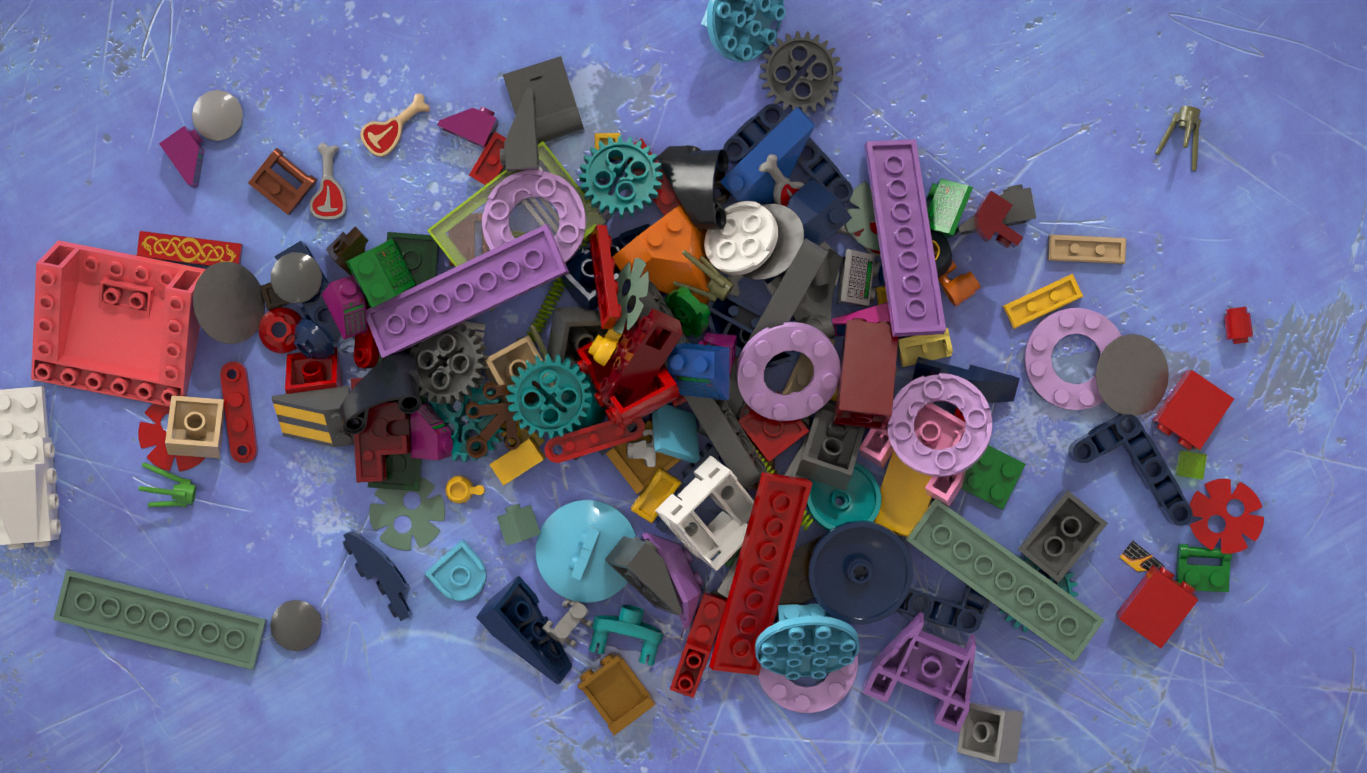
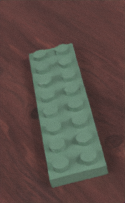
(1005, 579)
(160, 619)

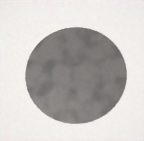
(788, 243)
(228, 302)
(1132, 374)

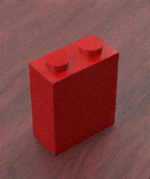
(1192, 410)
(1157, 605)

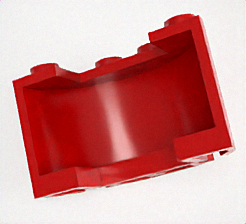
(658, 394)

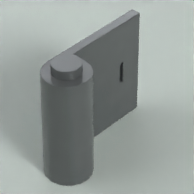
(555, 101)

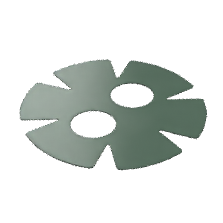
(862, 217)
(638, 287)
(421, 528)

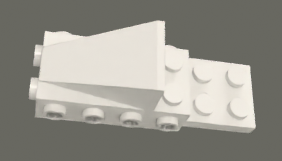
(26, 470)

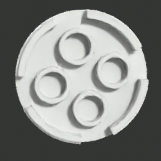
(745, 239)

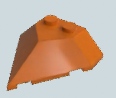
(662, 252)

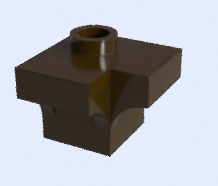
(346, 247)

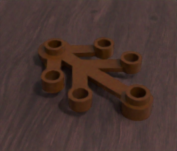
(502, 415)

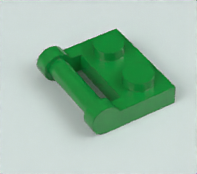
(1203, 577)

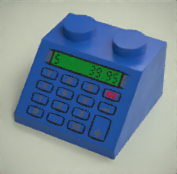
(700, 370)

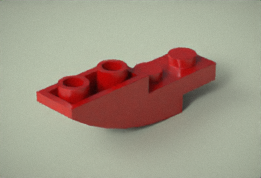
(698, 644)

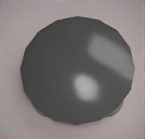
(296, 277)
(296, 625)

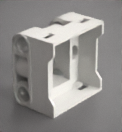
(726, 530)

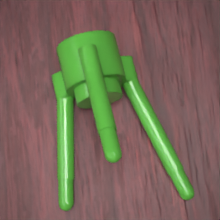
(182, 493)

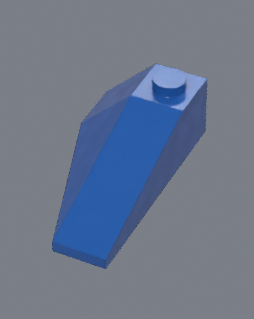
(785, 142)

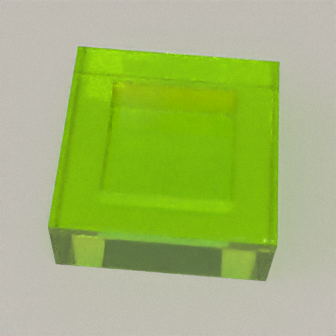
(1191, 464)

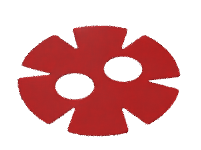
(154, 434)
(1231, 536)

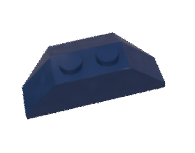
(740, 319)

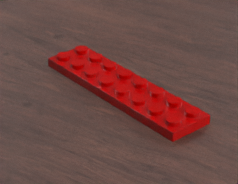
(760, 571)

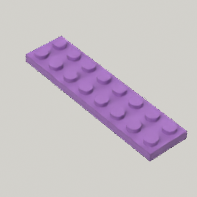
(904, 238)
(466, 291)

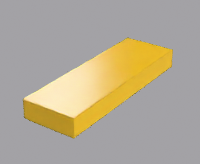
(1042, 301)

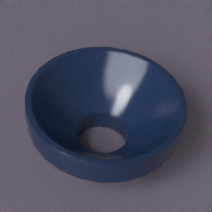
(312, 340)

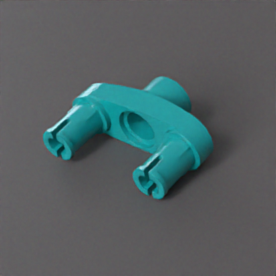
(628, 624)

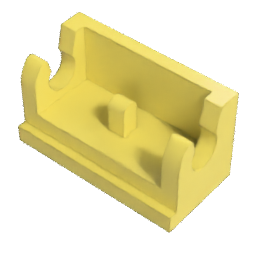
(924, 346)

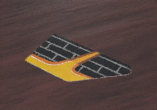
(1139, 558)

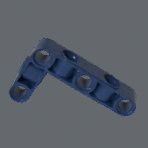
(818, 168)
(1142, 452)
(946, 612)

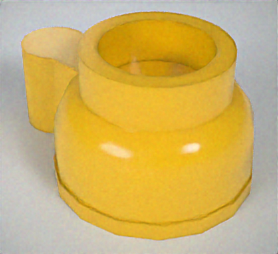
(603, 347)
(461, 489)

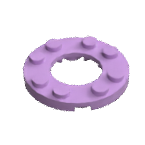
(540, 185)
(773, 341)
(1039, 351)
(944, 389)
(809, 698)

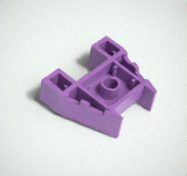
(928, 666)

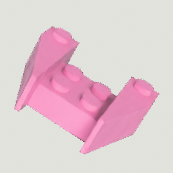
(935, 430)

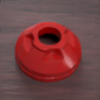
(283, 344)

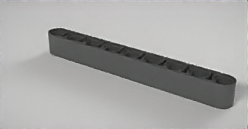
(782, 305)
(714, 413)

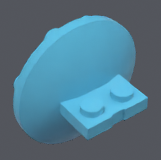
(742, 26)
(575, 548)
(806, 643)

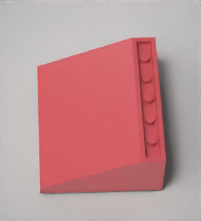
(114, 323)

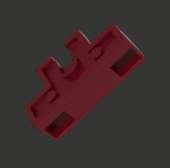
(639, 363)
(384, 435)

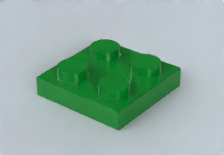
(993, 477)

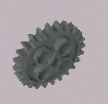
(782, 59)
(449, 364)

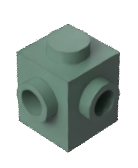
(518, 524)

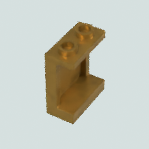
(635, 470)
(616, 692)

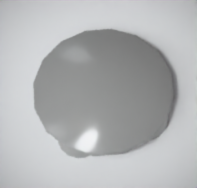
(217, 115)

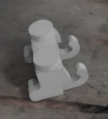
(643, 450)
(568, 622)

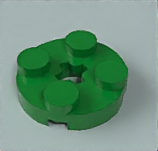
(689, 311)

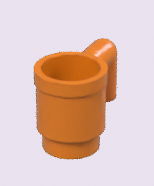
(960, 287)

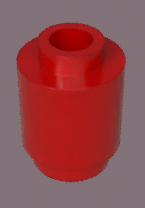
(1238, 325)

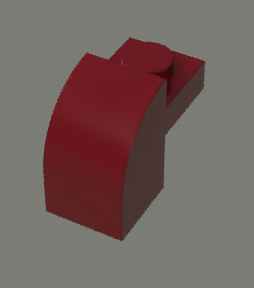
(989, 221)

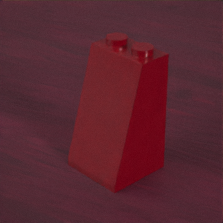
(866, 375)

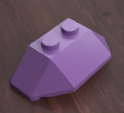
(684, 580)

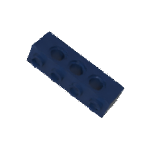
(313, 310)

